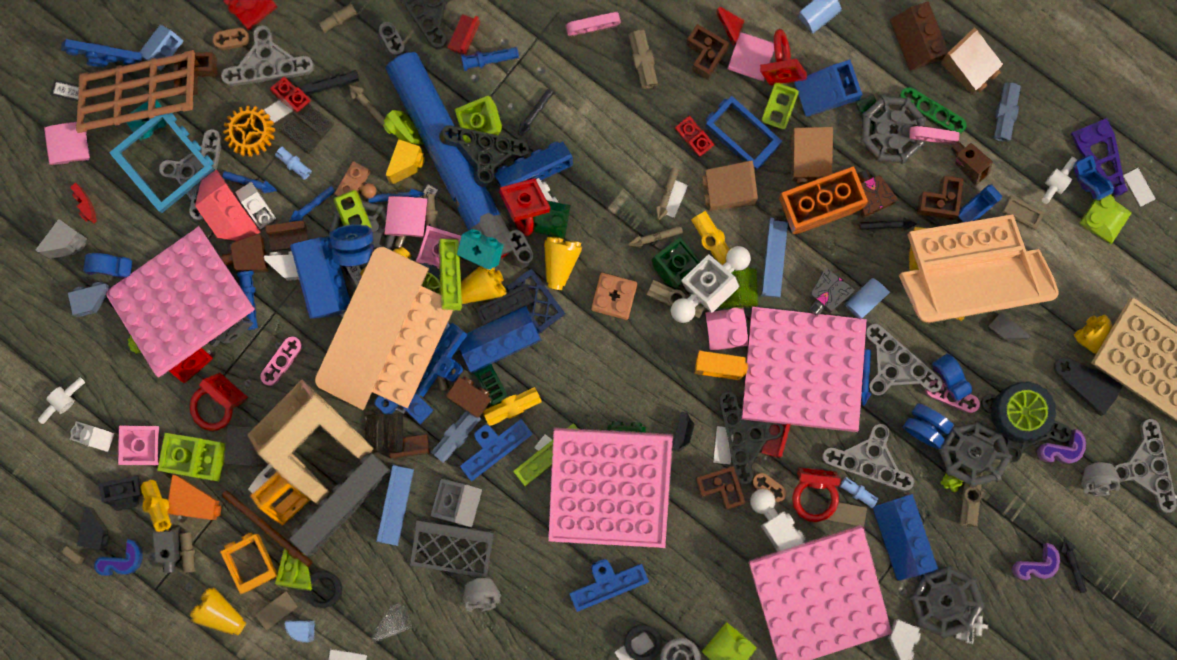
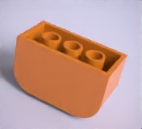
(823, 200)

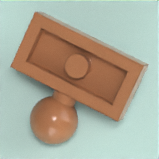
(355, 180)

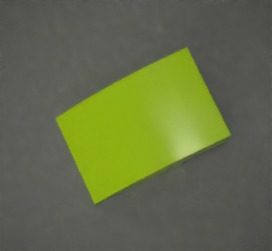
(192, 457)

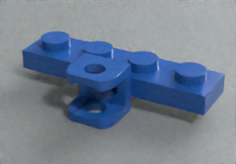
(98, 54)
(441, 361)
(417, 409)
(494, 447)
(607, 584)

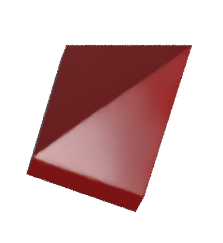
(731, 23)

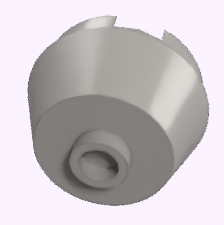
(1100, 479)
(481, 594)
(680, 650)

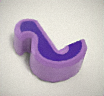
(1065, 455)
(1044, 570)

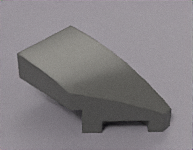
(1007, 329)

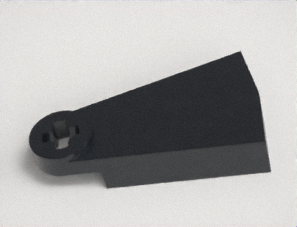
(1090, 385)

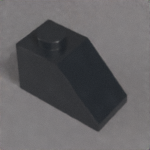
(92, 531)

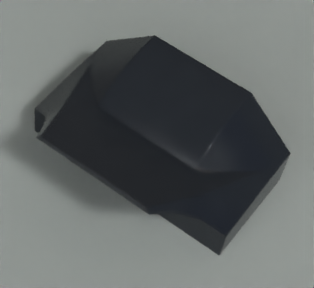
(683, 432)
(121, 493)

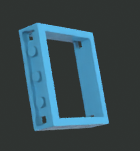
(163, 205)

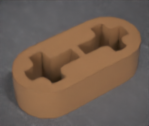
(232, 43)
(772, 484)

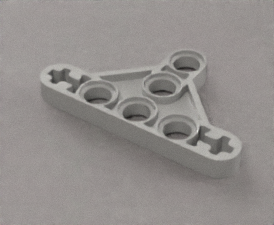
(276, 60)
(192, 162)
(904, 371)
(881, 462)
(1150, 477)

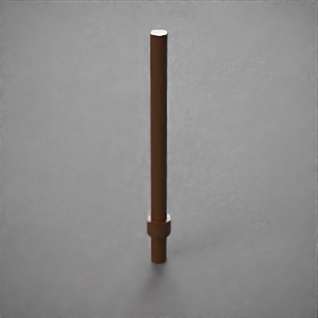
(293, 550)

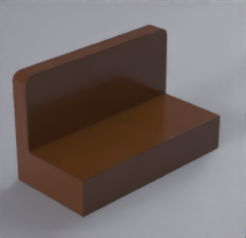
(285, 234)
(413, 447)

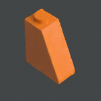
(191, 501)

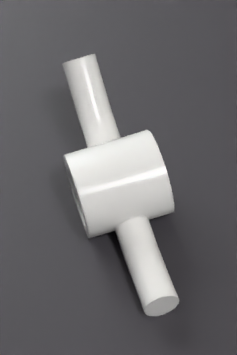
(1058, 181)
(60, 400)

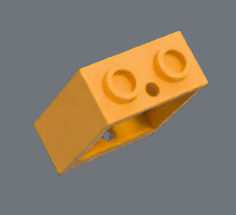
(720, 365)
(271, 491)
(232, 547)

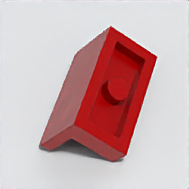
(464, 34)
(776, 447)

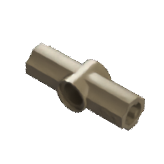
(643, 59)
(663, 294)
(970, 508)

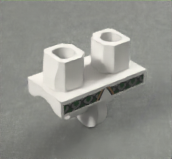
(969, 636)

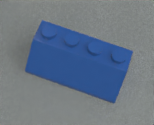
(539, 165)
(320, 278)
(499, 339)
(905, 537)

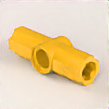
(707, 229)
(512, 406)
(155, 505)

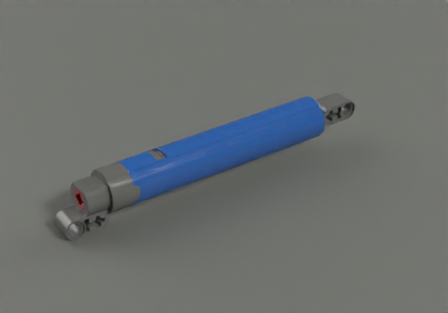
(456, 172)

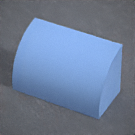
(819, 13)
(161, 44)
(866, 298)
(301, 630)

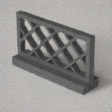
(459, 532)

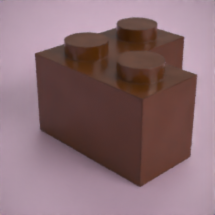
(710, 48)
(204, 66)
(944, 204)
(468, 397)
(726, 483)

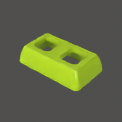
(773, 106)
(357, 209)

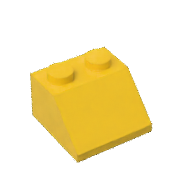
(404, 162)

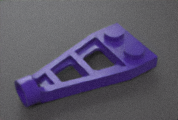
(1097, 133)

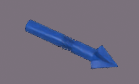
(265, 187)
(384, 197)
(297, 215)
(865, 378)

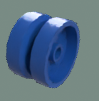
(352, 244)
(928, 426)

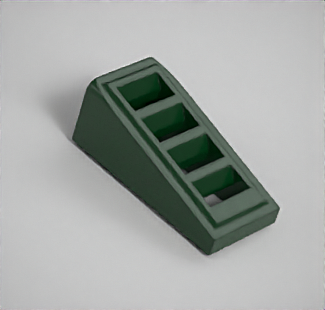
(498, 399)

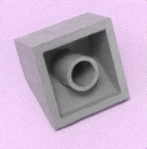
(61, 241)
(456, 502)

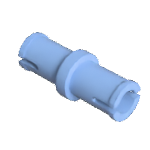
(293, 163)
(858, 492)

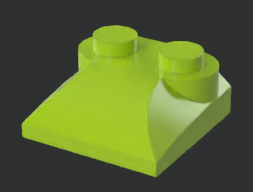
(479, 116)
(402, 126)
(1105, 218)
(729, 645)

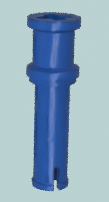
(481, 59)
(246, 285)

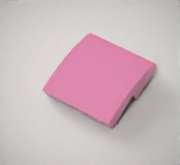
(750, 54)
(65, 144)
(405, 216)

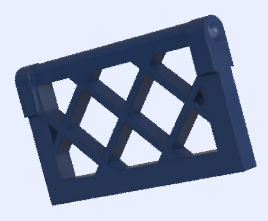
(551, 301)

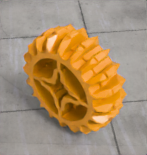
(250, 124)

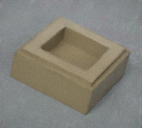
(73, 554)

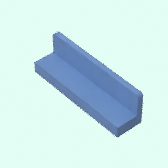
(774, 258)
(395, 505)

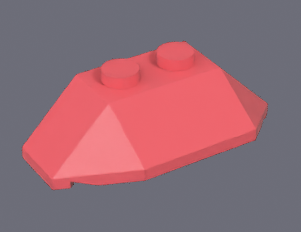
(223, 210)

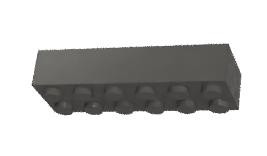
(341, 504)

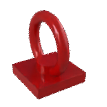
(250, 11)
(783, 69)
(524, 202)
(191, 365)
(223, 393)
(817, 479)

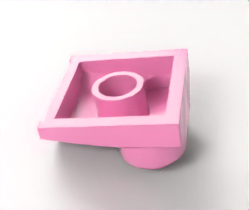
(430, 247)
(727, 329)
(138, 445)

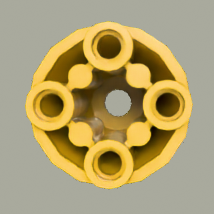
(560, 260)
(482, 285)
(1094, 333)
(217, 613)

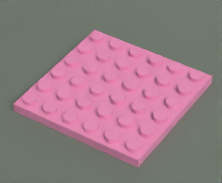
(179, 301)
(804, 369)
(610, 487)
(821, 596)

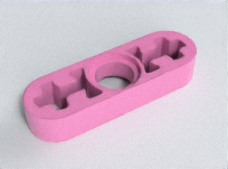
(593, 23)
(933, 135)
(277, 376)
(964, 407)

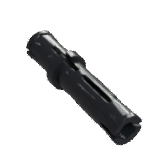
(331, 82)

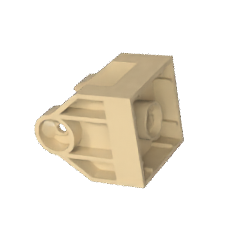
(290, 424)

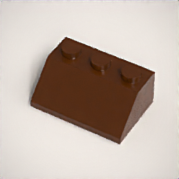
(919, 36)

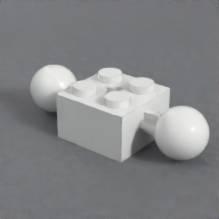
(710, 283)
(779, 526)

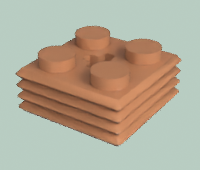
(608, 285)

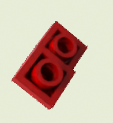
(289, 95)
(694, 136)
(86, 208)

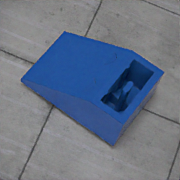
(829, 88)

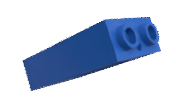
(729, 143)

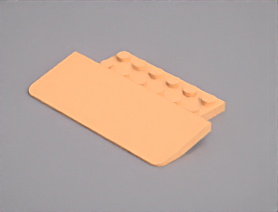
(975, 270)
(384, 334)

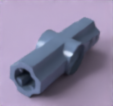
(1007, 112)
(455, 436)

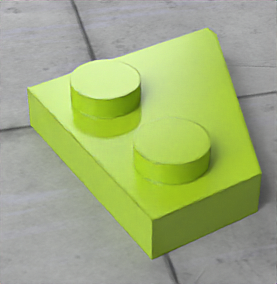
(293, 573)

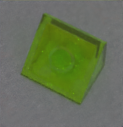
(747, 292)

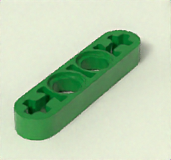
(934, 108)

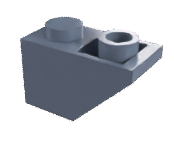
(87, 300)

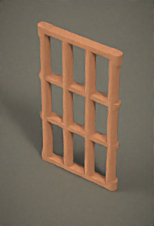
(150, 97)

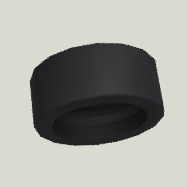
(337, 592)
(642, 628)

